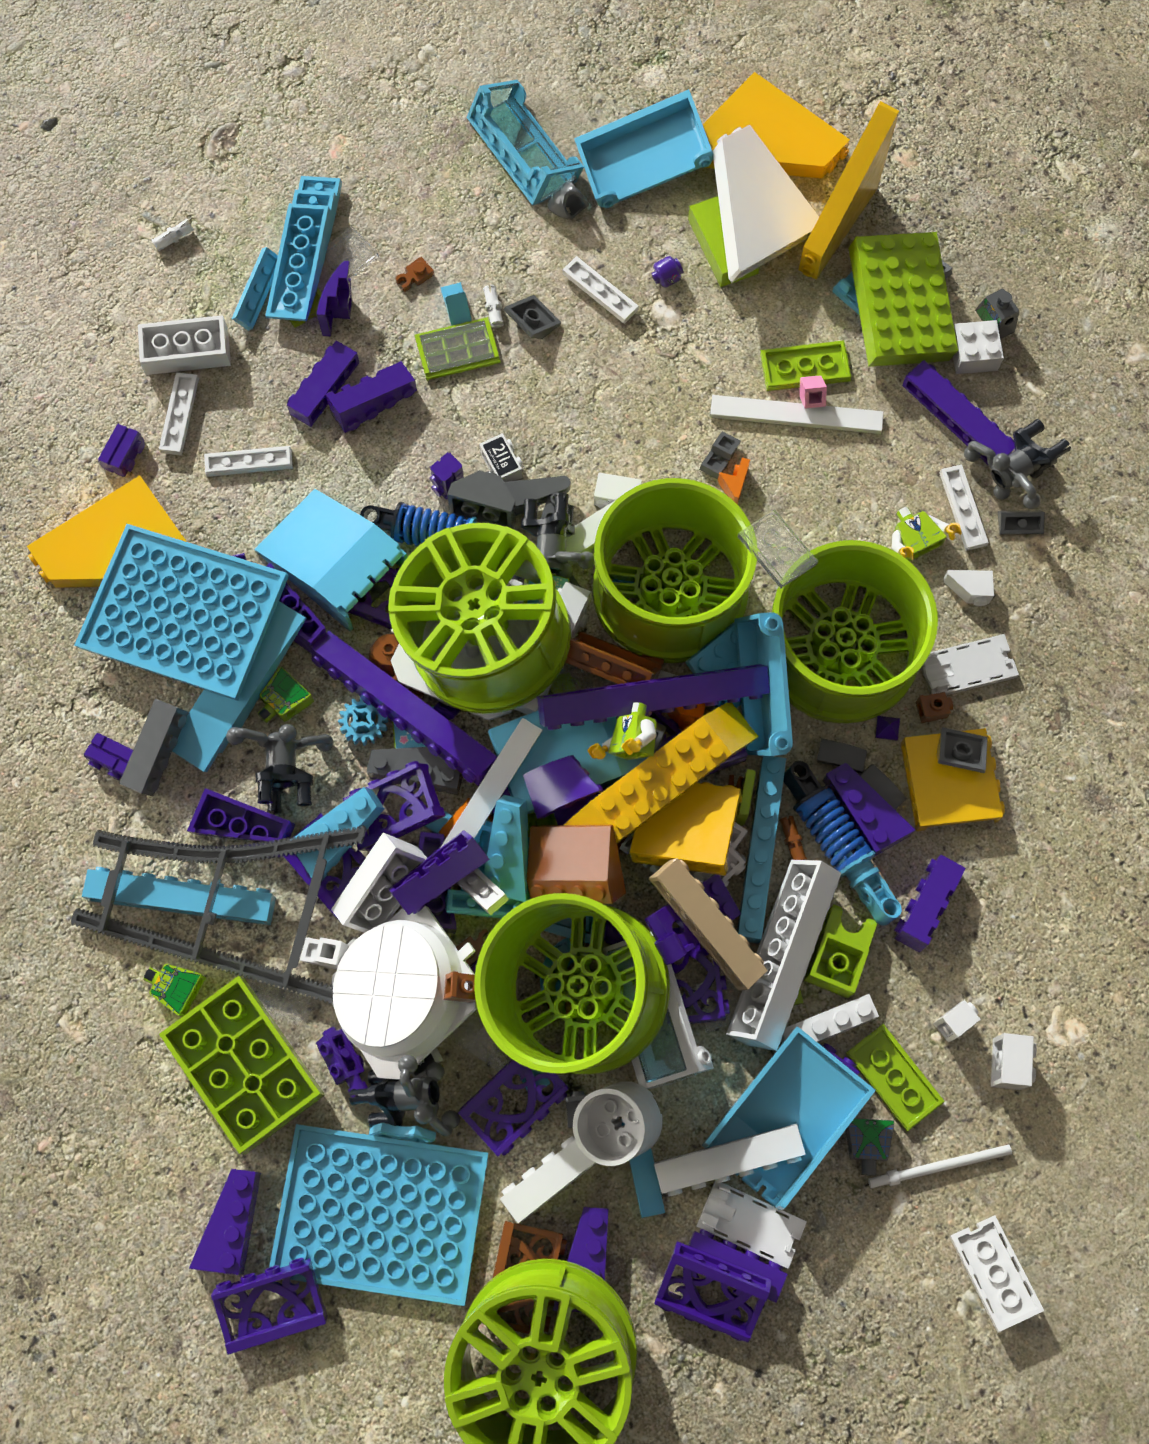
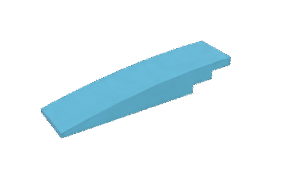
(303, 248)
(215, 714)

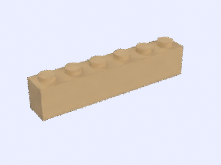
(708, 924)

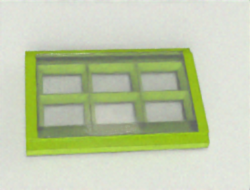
(457, 348)

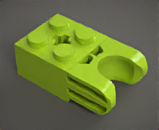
(843, 947)

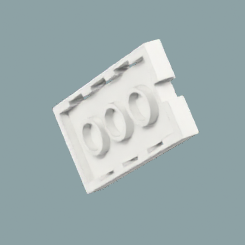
(969, 664)
(751, 1223)
(996, 1274)

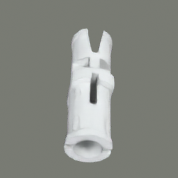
(172, 235)
(493, 306)

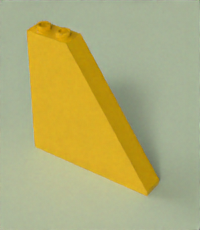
(791, 132)
(851, 192)
(84, 545)

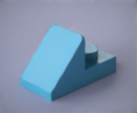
(456, 304)

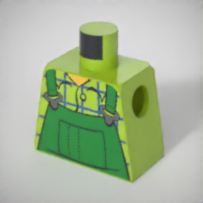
(283, 697)
(174, 987)

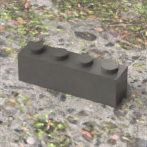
(154, 748)

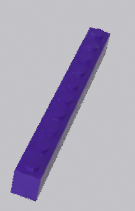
(657, 694)
(403, 708)

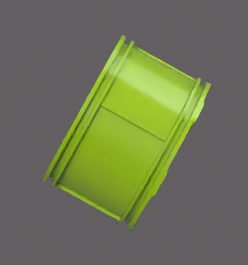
(452, 567)
(882, 574)
(651, 625)
(506, 952)
(542, 1280)

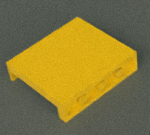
(945, 792)
(691, 828)

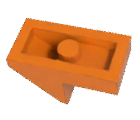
(733, 484)

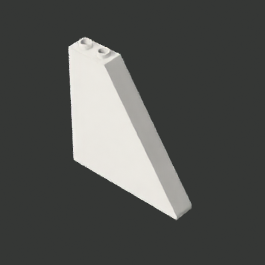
(757, 202)

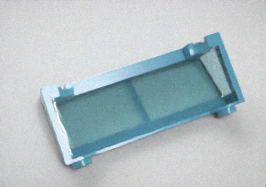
(520, 141)

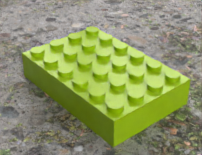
(902, 299)
(241, 1065)

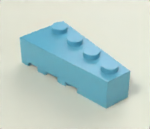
(355, 811)
(509, 848)

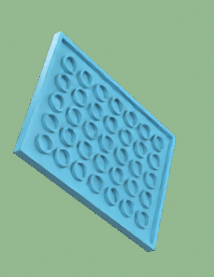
(182, 611)
(381, 1213)

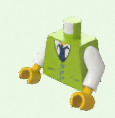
(920, 533)
(632, 737)

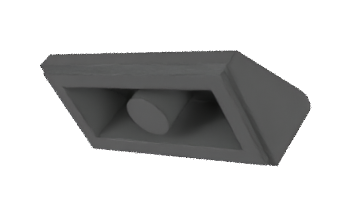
(1021, 522)

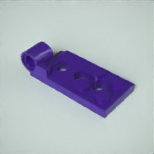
(675, 946)

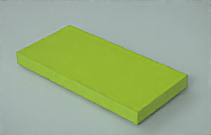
(787, 365)
(895, 1077)

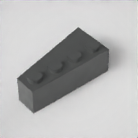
(387, 760)

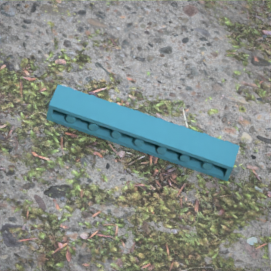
(761, 848)
(182, 897)

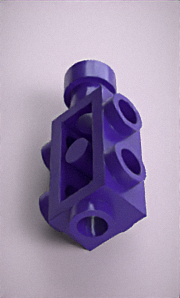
(341, 1059)

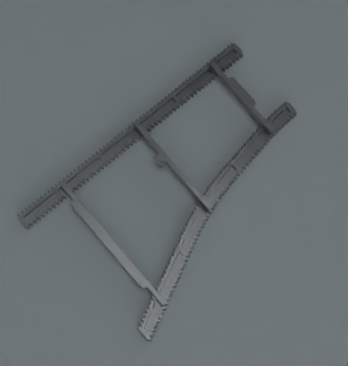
(220, 854)

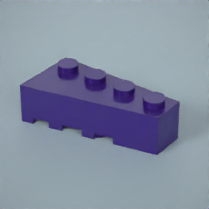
(312, 628)
(871, 814)
(438, 872)
(929, 903)

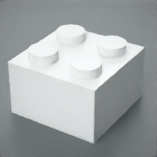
(977, 347)
(1013, 1061)

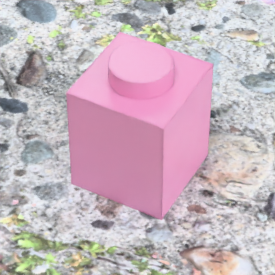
(813, 391)

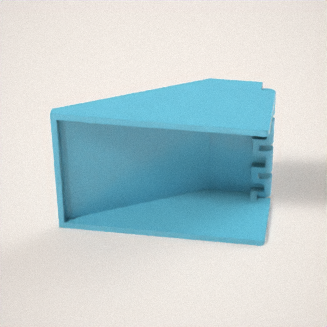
(330, 553)
(562, 743)
(798, 1087)

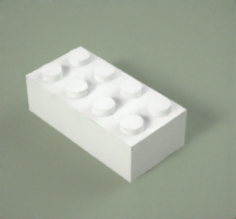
(184, 345)
(367, 898)
(546, 1181)

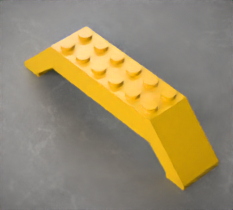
(668, 772)

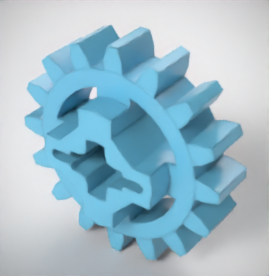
(364, 712)

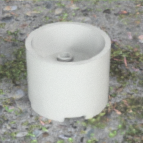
(601, 1132)

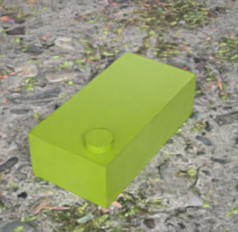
(707, 227)

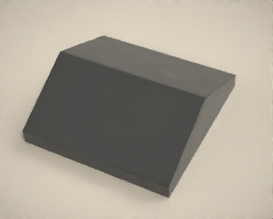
(533, 317)
(962, 750)

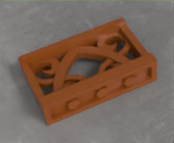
(610, 660)
(510, 1245)

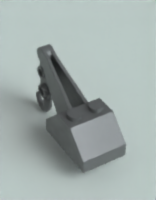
(499, 502)

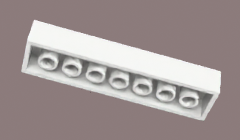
(785, 952)

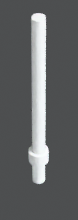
(894, 1177)

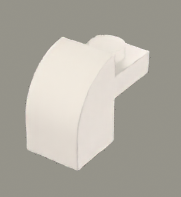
(323, 952)

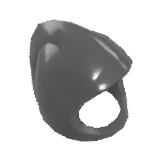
(567, 196)

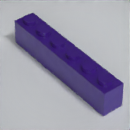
(955, 410)

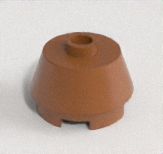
(382, 653)

